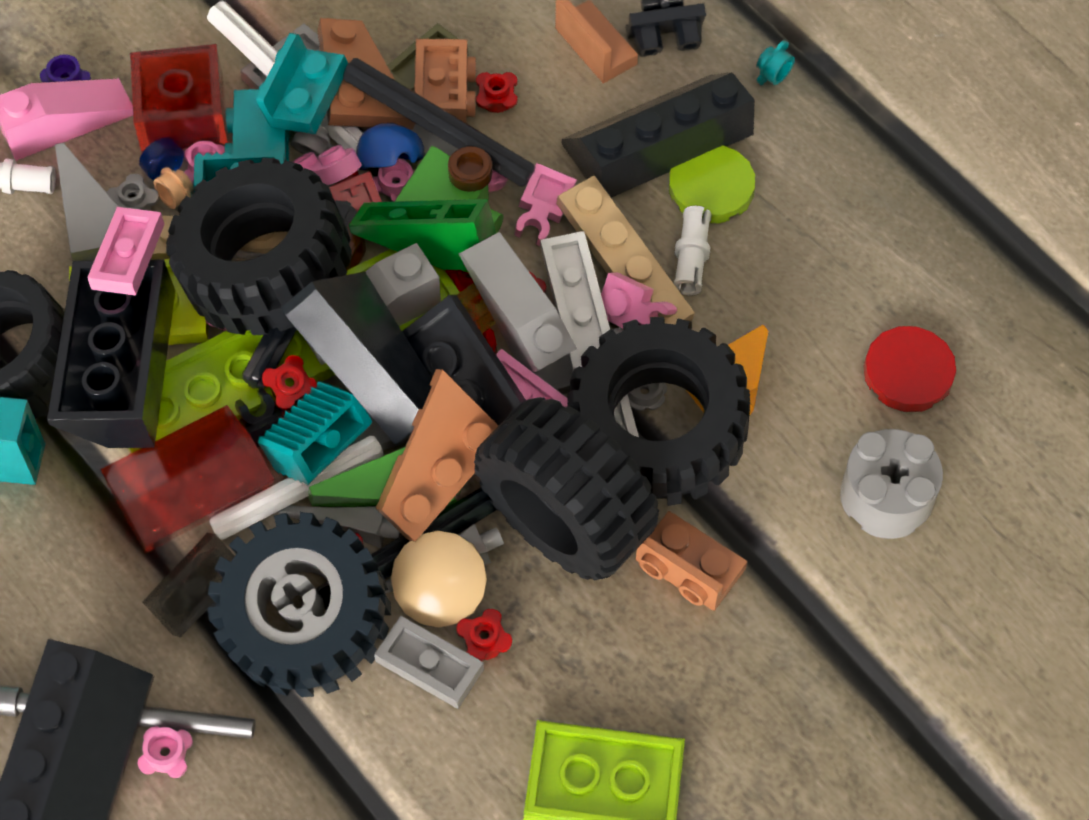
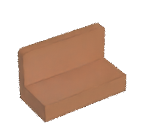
(594, 39)

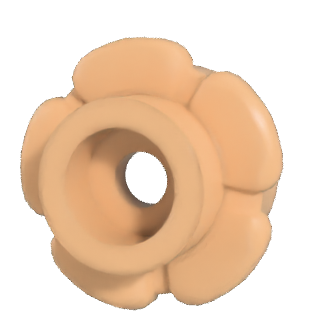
(173, 187)

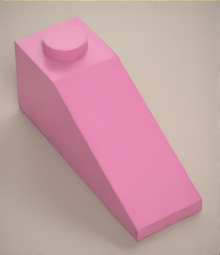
(56, 112)

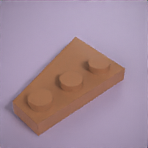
(350, 104)
(435, 458)

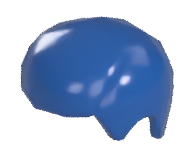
(385, 143)

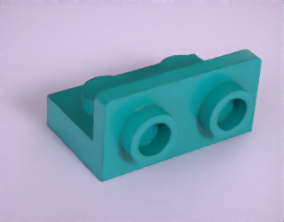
(300, 86)

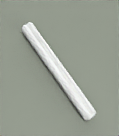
(264, 56)

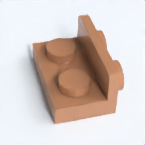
(443, 75)
(690, 561)

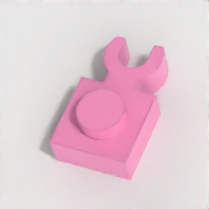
(541, 200)
(630, 300)

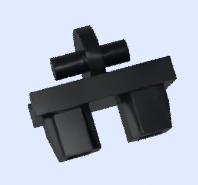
(666, 17)

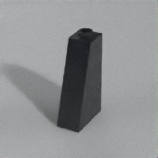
(364, 348)

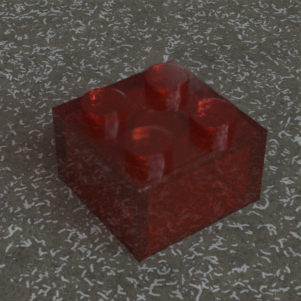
(178, 95)

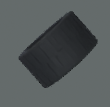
(33, 370)

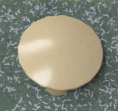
(439, 579)

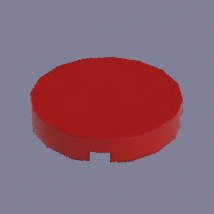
(909, 368)

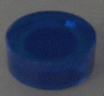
(161, 154)

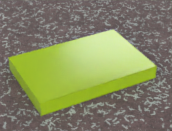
(602, 774)

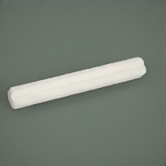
(290, 491)

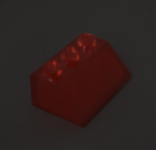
(187, 478)

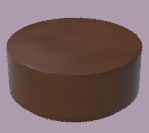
(470, 169)

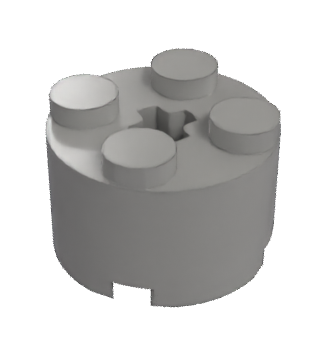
(891, 482)

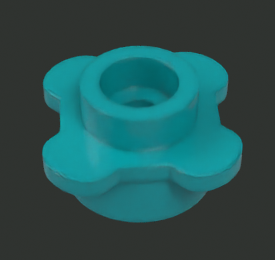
(775, 64)

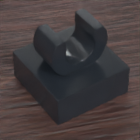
(260, 420)

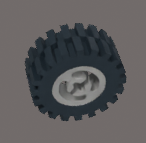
(327, 643)

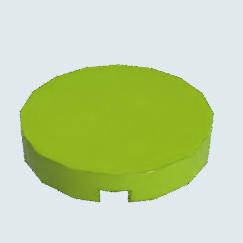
(715, 180)

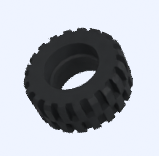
(234, 211)
(676, 357)
(567, 488)

